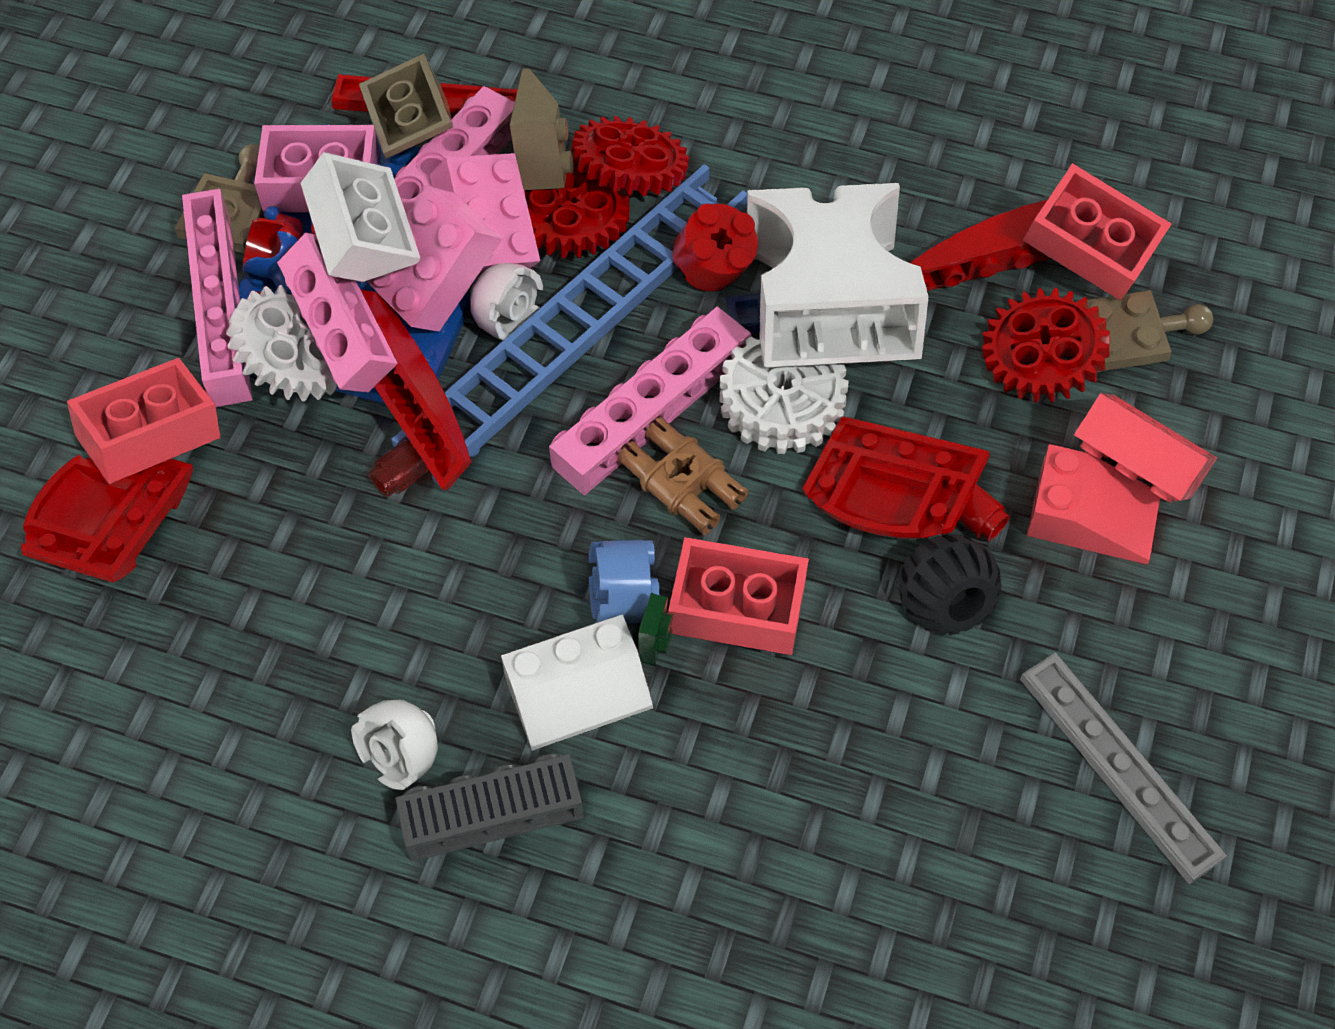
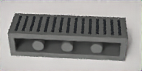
(489, 806)

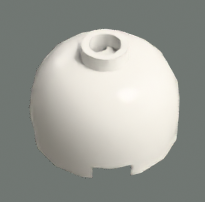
(504, 298)
(397, 741)

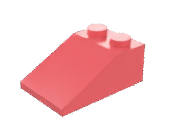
(1092, 506)

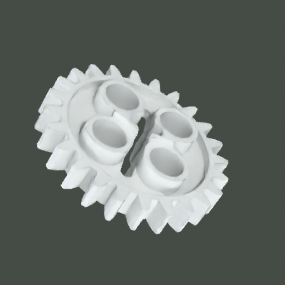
(278, 345)

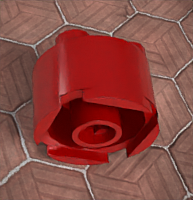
(715, 246)

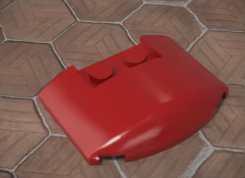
(893, 480)
(98, 525)

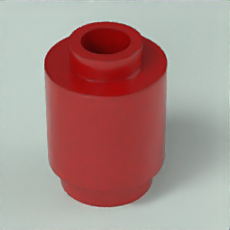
(983, 515)

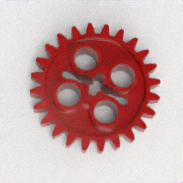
(629, 155)
(577, 215)
(1046, 345)

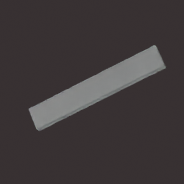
(1123, 768)

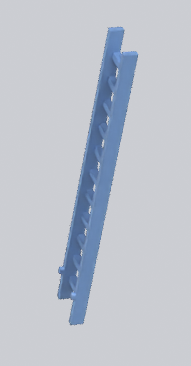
(571, 352)

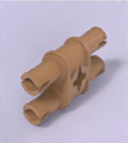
(681, 491)

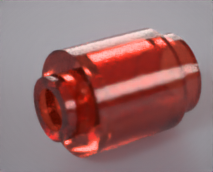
(397, 469)

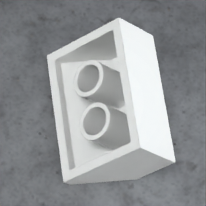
(358, 218)
(577, 682)

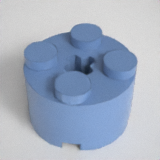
(621, 579)

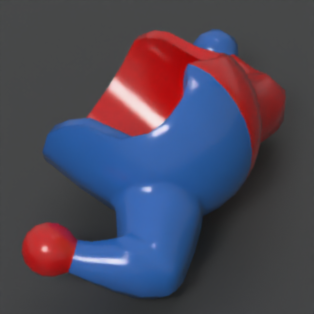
(268, 242)

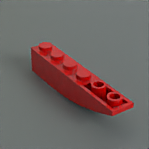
(982, 249)

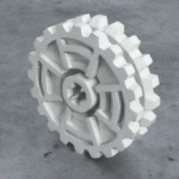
(783, 403)

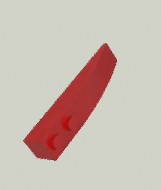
(419, 400)

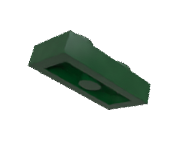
(655, 629)

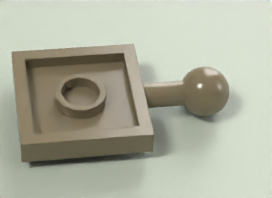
(238, 195)
(1139, 331)

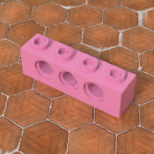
(337, 318)

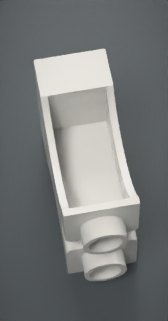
(832, 279)

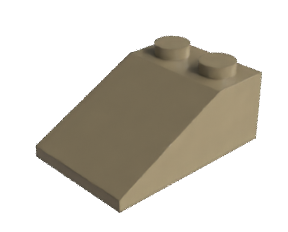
(406, 105)
(539, 136)

